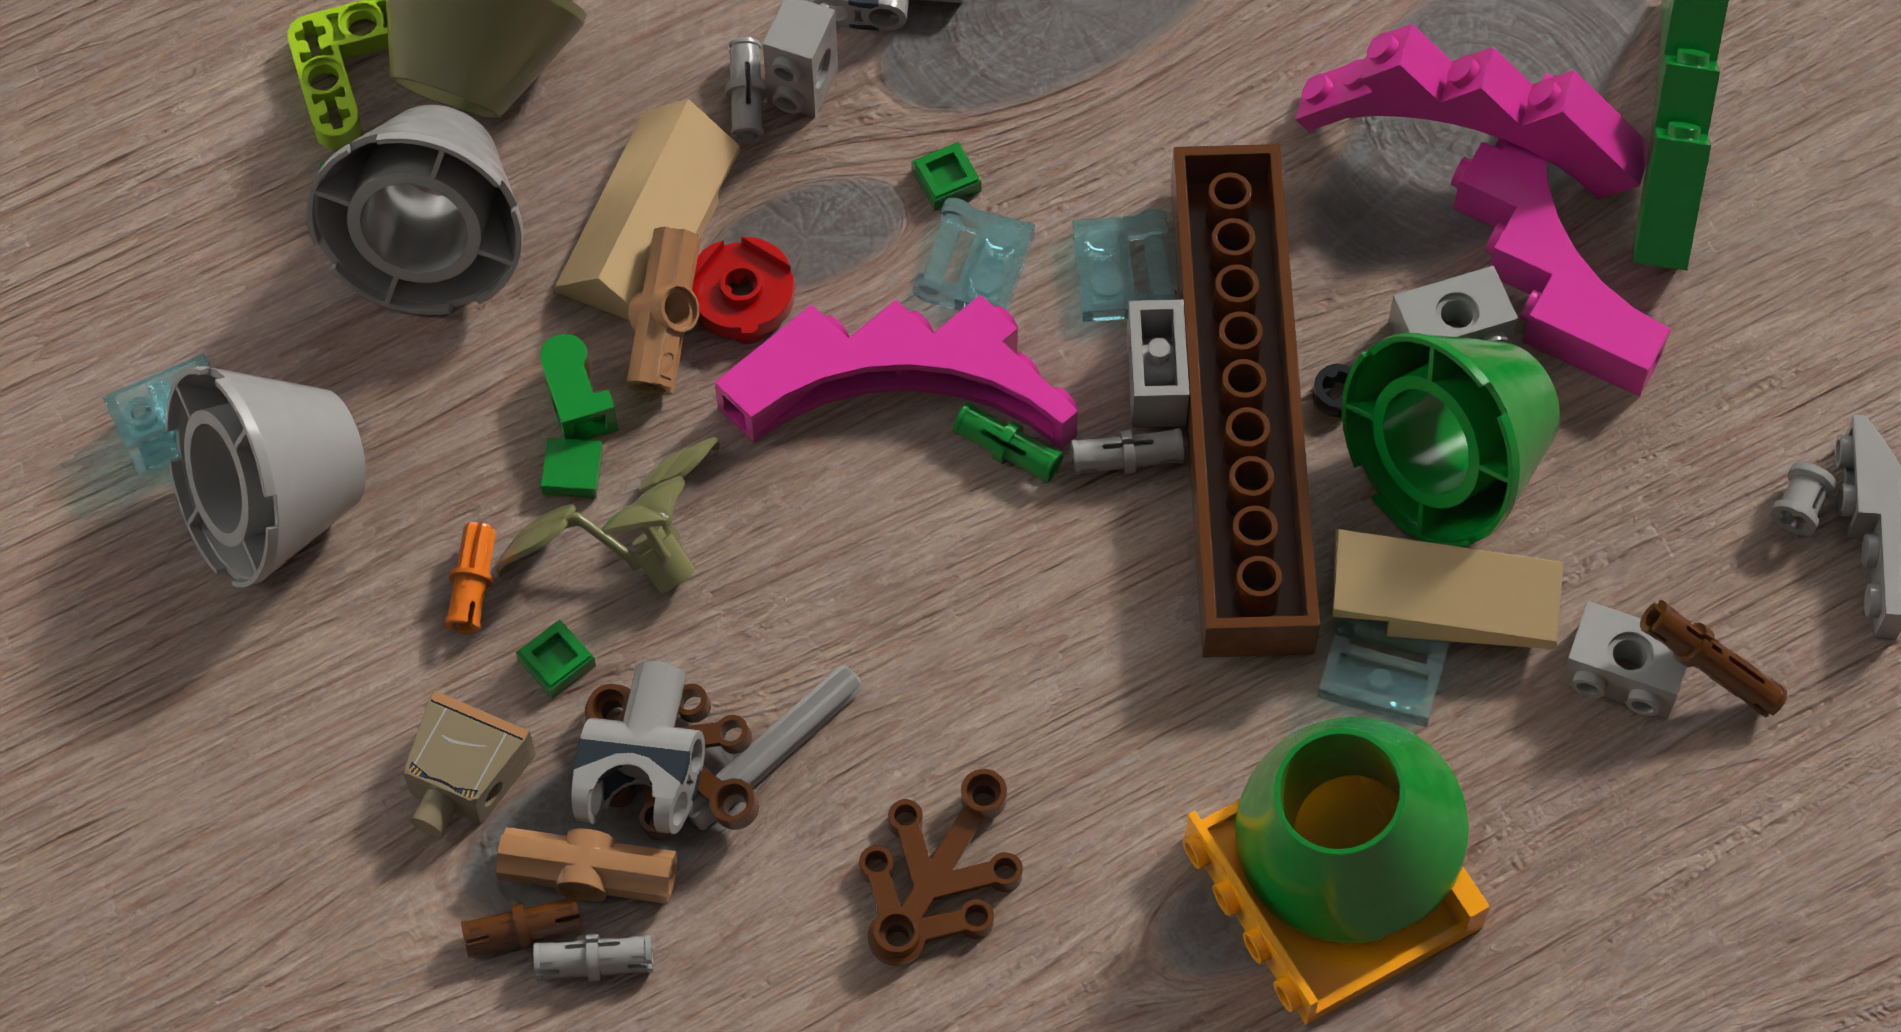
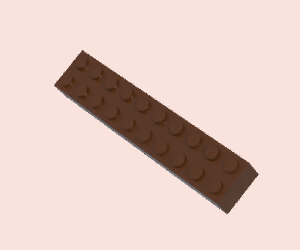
(1243, 404)

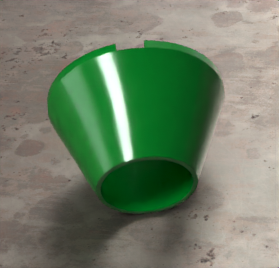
(1448, 431)
(1366, 888)

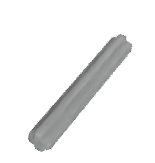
(783, 736)

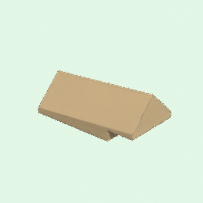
(661, 180)
(1446, 591)

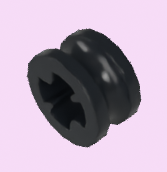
(1327, 378)

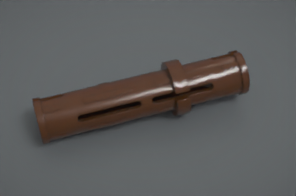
(1696, 647)

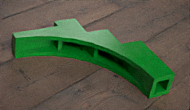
(1679, 131)

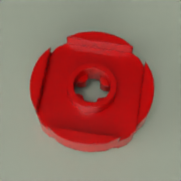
(748, 315)

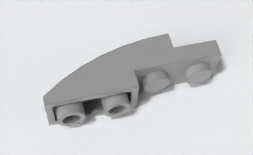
(1873, 512)

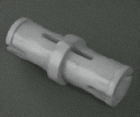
(745, 108)
(1127, 451)
(593, 957)

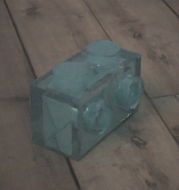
(141, 415)

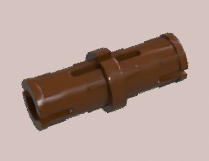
(521, 926)

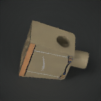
(463, 763)

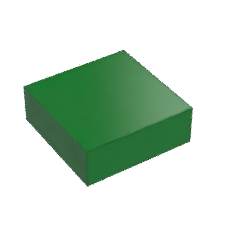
(946, 175)
(572, 467)
(555, 658)

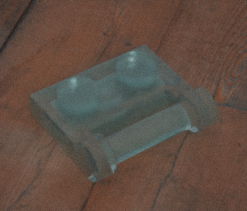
(992, 263)
(1106, 267)
(1380, 680)

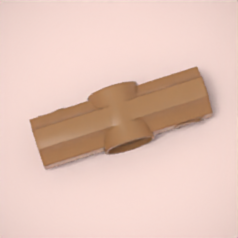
(663, 311)
(586, 865)

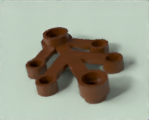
(718, 792)
(936, 877)

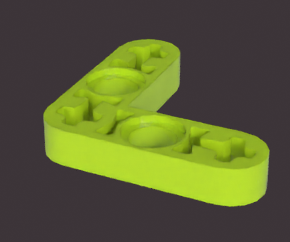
(336, 45)

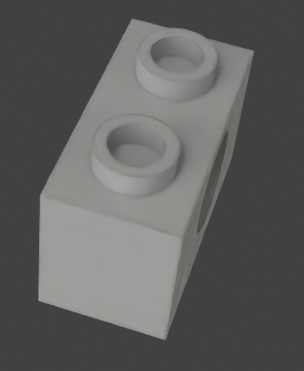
(800, 56)
(1469, 299)
(1157, 363)
(1614, 635)

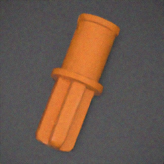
(471, 578)

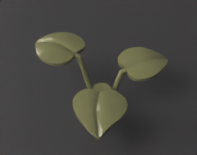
(656, 549)

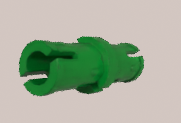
(1036, 459)

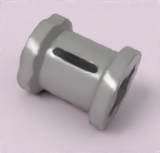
(1803, 498)

